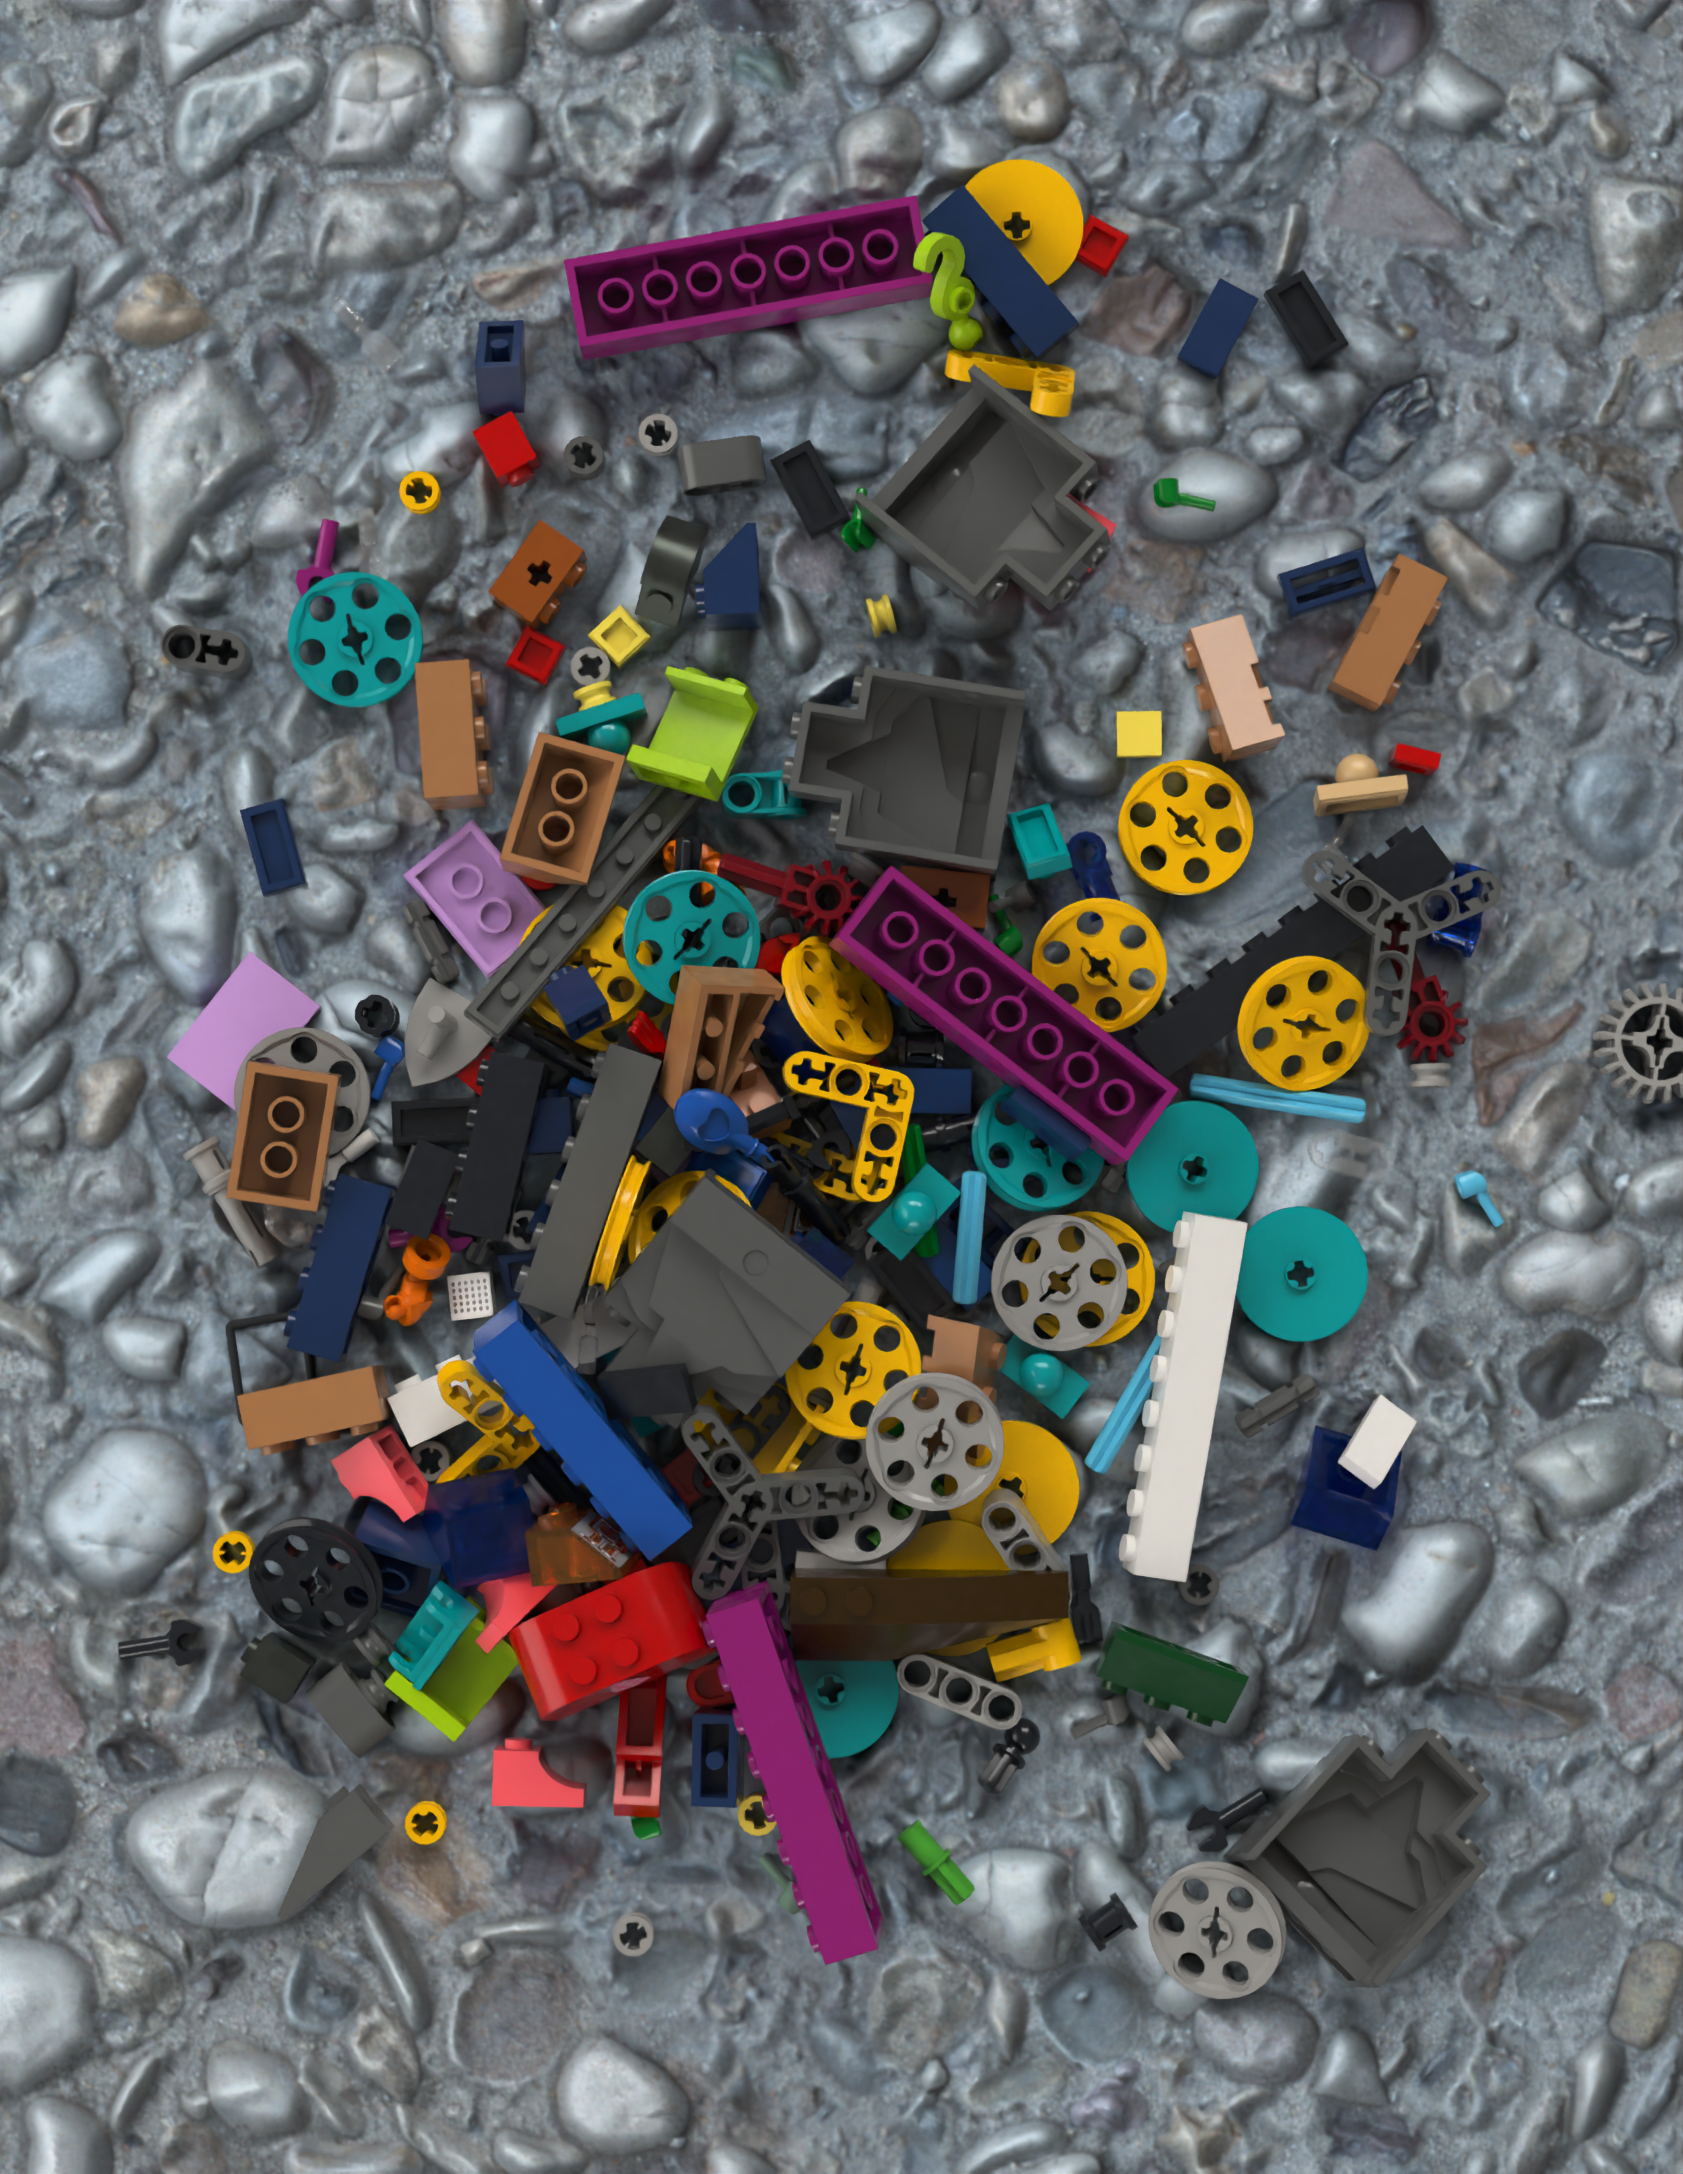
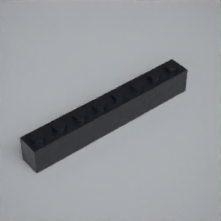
(1213, 1010)

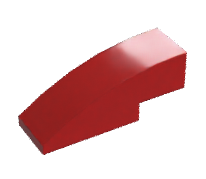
(640, 1750)

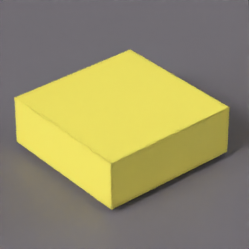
(619, 637)
(1138, 734)

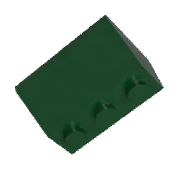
(1169, 1675)

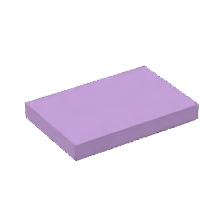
(475, 897)
(240, 1015)

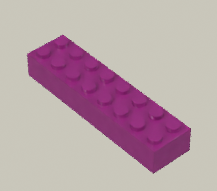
(747, 278)
(1002, 1014)
(794, 1772)

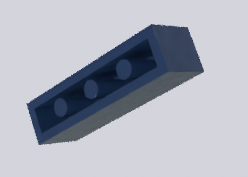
(1003, 276)
(340, 1268)

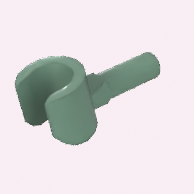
(787, 1898)

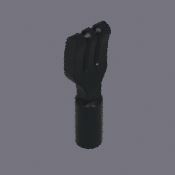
(1085, 1613)

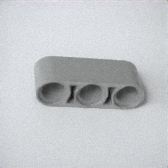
(1019, 1531)
(974, 1706)

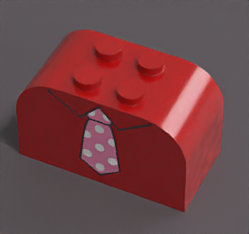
(611, 1640)

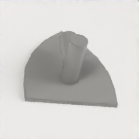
(439, 1036)

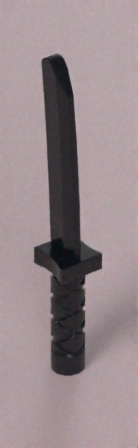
(787, 1108)

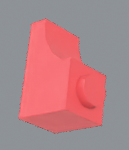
(384, 1471)
(507, 1604)
(527, 1780)

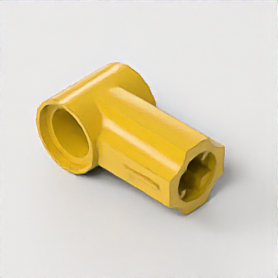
(1042, 1647)

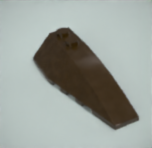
(915, 1610)

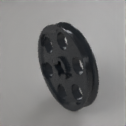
(331, 1575)

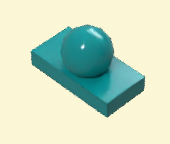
(604, 723)
(1039, 842)
(913, 1211)
(1043, 1376)

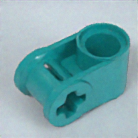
(768, 797)

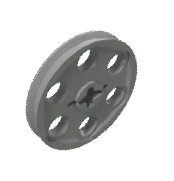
(330, 1050)
(1082, 1287)
(946, 1459)
(871, 1513)
(1232, 1919)

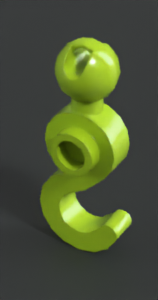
(951, 293)

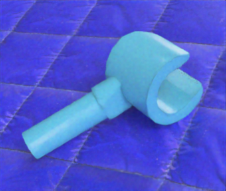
(1473, 1183)

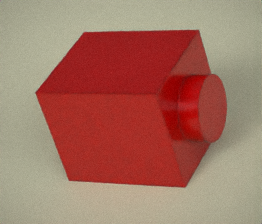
(507, 450)

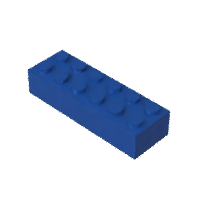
(575, 1424)

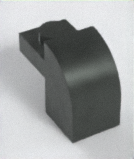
(670, 570)

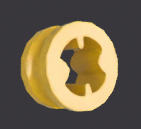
(430, 484)
(233, 1538)
(428, 1836)

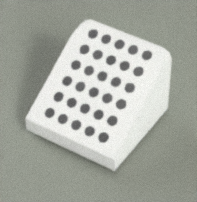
(471, 1295)

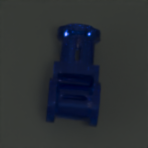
(1095, 877)
(1465, 931)

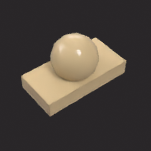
(1359, 788)

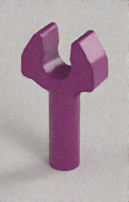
(323, 559)
(400, 1238)

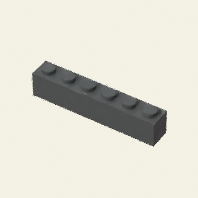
(590, 1181)

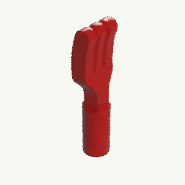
(647, 1036)

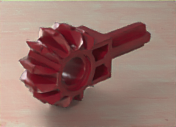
(796, 889)
(1429, 999)

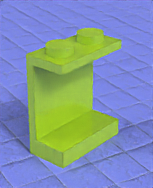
(697, 734)
(462, 1681)

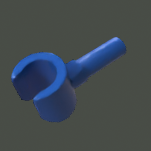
(392, 1052)

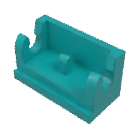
(432, 1634)

